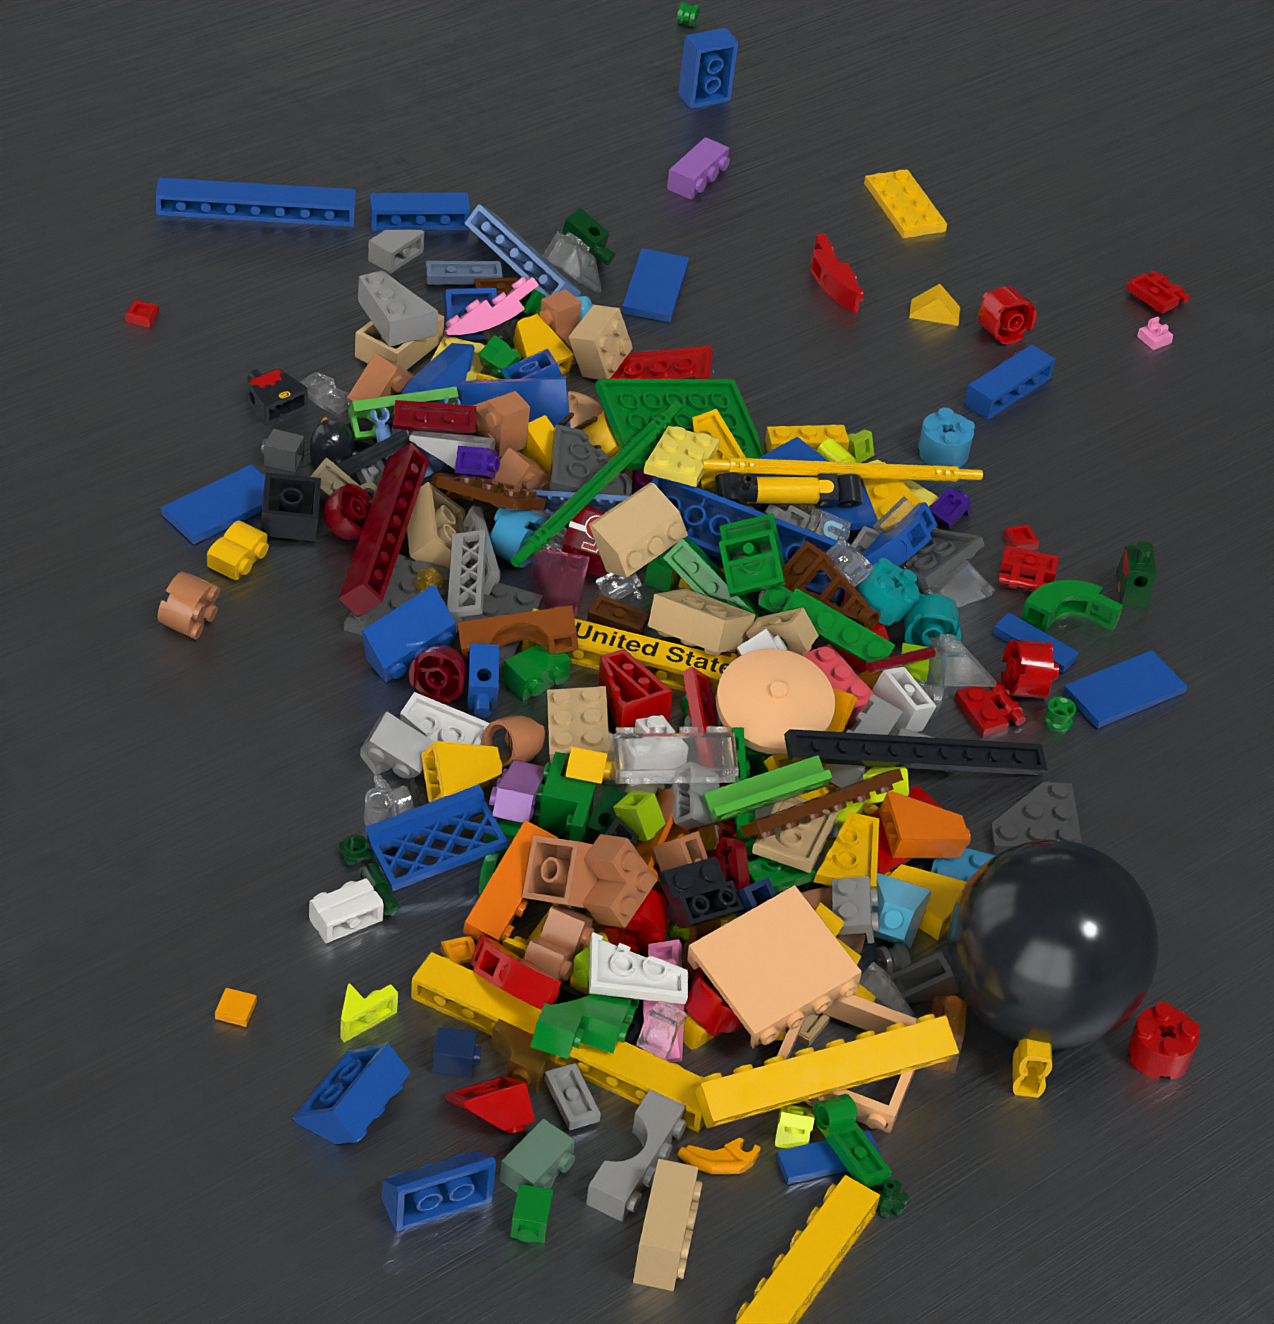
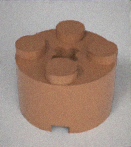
(189, 604)

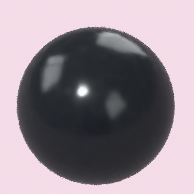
(1053, 943)

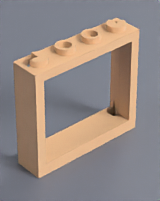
(868, 1017)

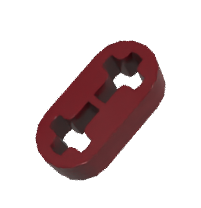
(734, 863)

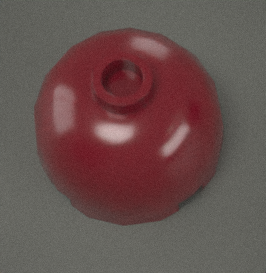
(347, 511)
(439, 673)

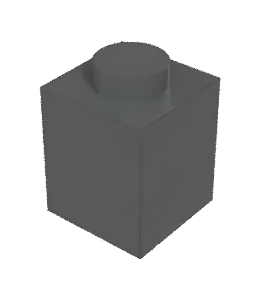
(283, 450)

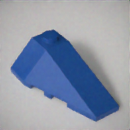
(444, 370)

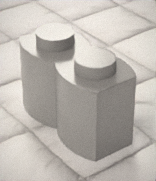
(689, 805)

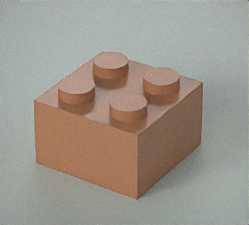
(558, 872)

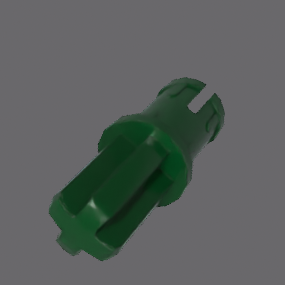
(382, 888)

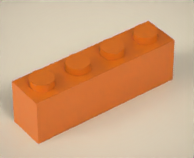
(504, 891)

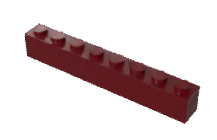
(384, 530)

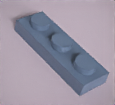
(461, 271)

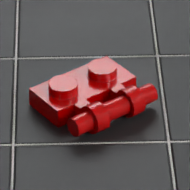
(1157, 291)
(1029, 564)
(983, 712)

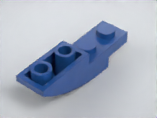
(905, 538)

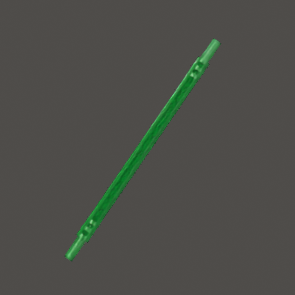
(596, 484)

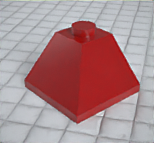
(498, 1101)

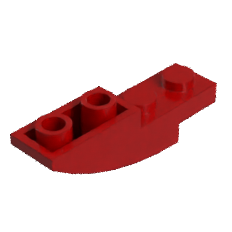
(834, 276)
(514, 974)

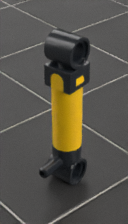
(821, 491)

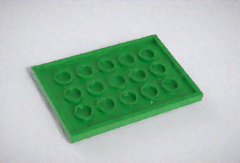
(635, 402)

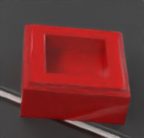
(142, 313)
(1021, 537)

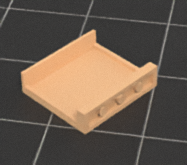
(776, 965)

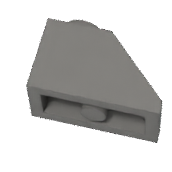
(395, 248)

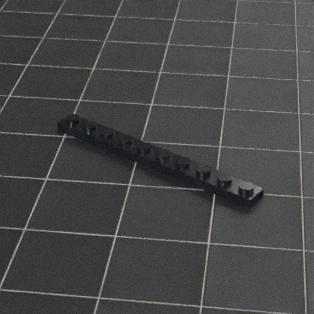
(915, 752)

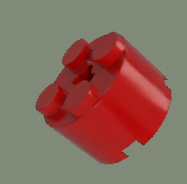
(1006, 314)
(1029, 668)
(646, 927)
(709, 1007)
(1163, 1041)

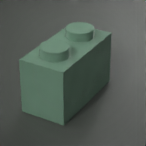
(538, 1158)

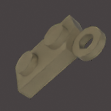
(333, 478)

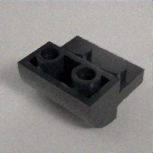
(699, 893)

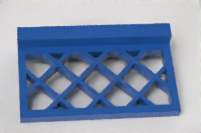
(427, 822)

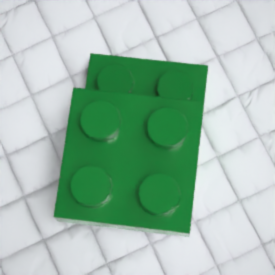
(752, 555)
(564, 802)
(780, 875)

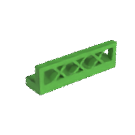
(362, 408)
(766, 789)

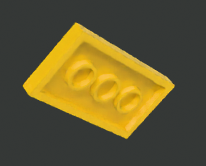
(905, 203)

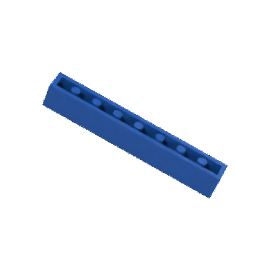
(255, 202)

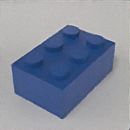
(707, 68)

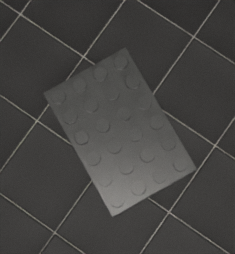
(403, 587)

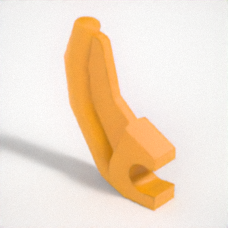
(721, 1161)

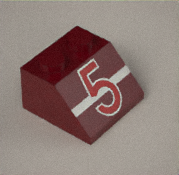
(580, 539)

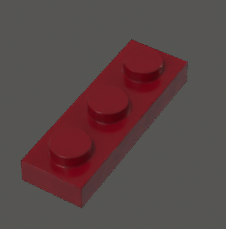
(434, 417)

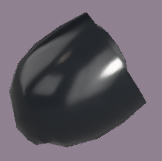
(331, 440)

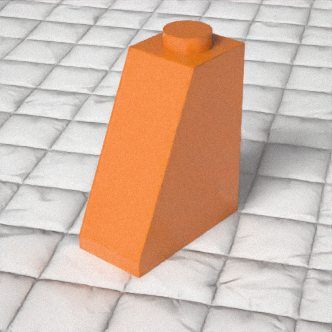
(922, 829)

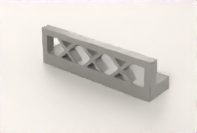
(461, 573)

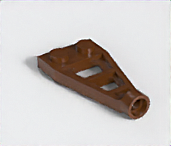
(805, 566)

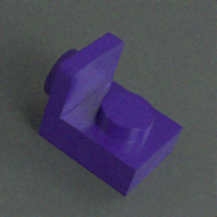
(477, 461)
(951, 507)

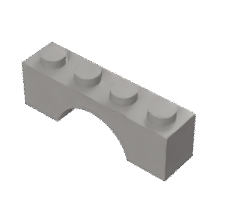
(619, 1184)

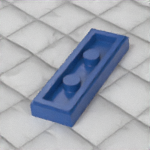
(1014, 628)
(812, 1161)

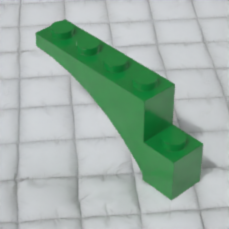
(829, 624)
(591, 1020)

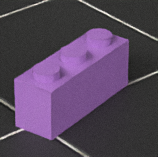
(698, 168)
(517, 791)

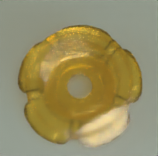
(427, 578)

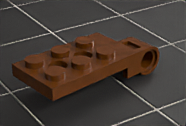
(481, 488)

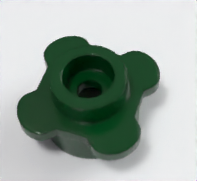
(355, 849)

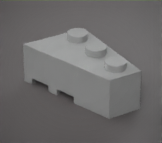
(395, 309)
(876, 718)

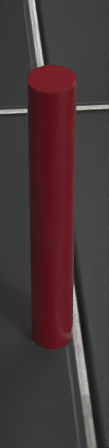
(900, 660)

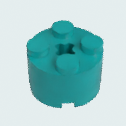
(889, 591)
(930, 618)

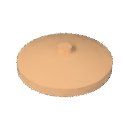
(774, 693)

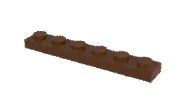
(813, 808)

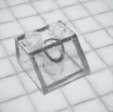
(573, 259)
(956, 664)

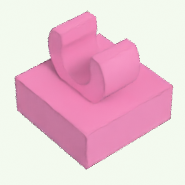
(1155, 334)

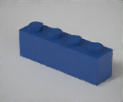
(419, 211)
(1009, 381)

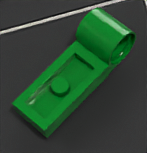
(838, 1124)

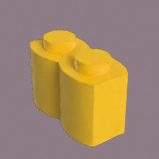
(237, 550)
(1030, 1067)

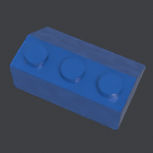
(407, 631)
(353, 1094)
(439, 1189)

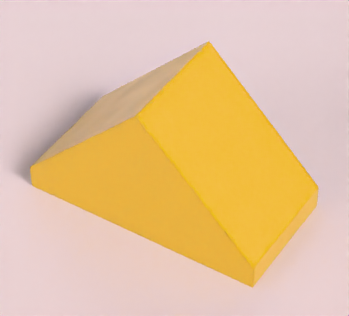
(935, 306)

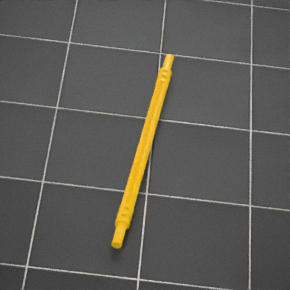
(865, 470)

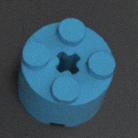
(946, 438)
(512, 530)

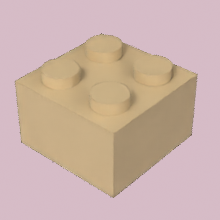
(600, 342)

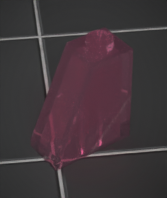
(561, 578)

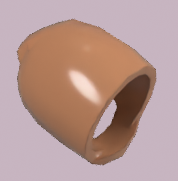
(523, 738)

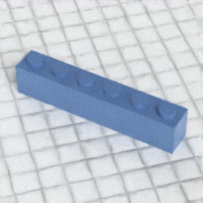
(517, 252)

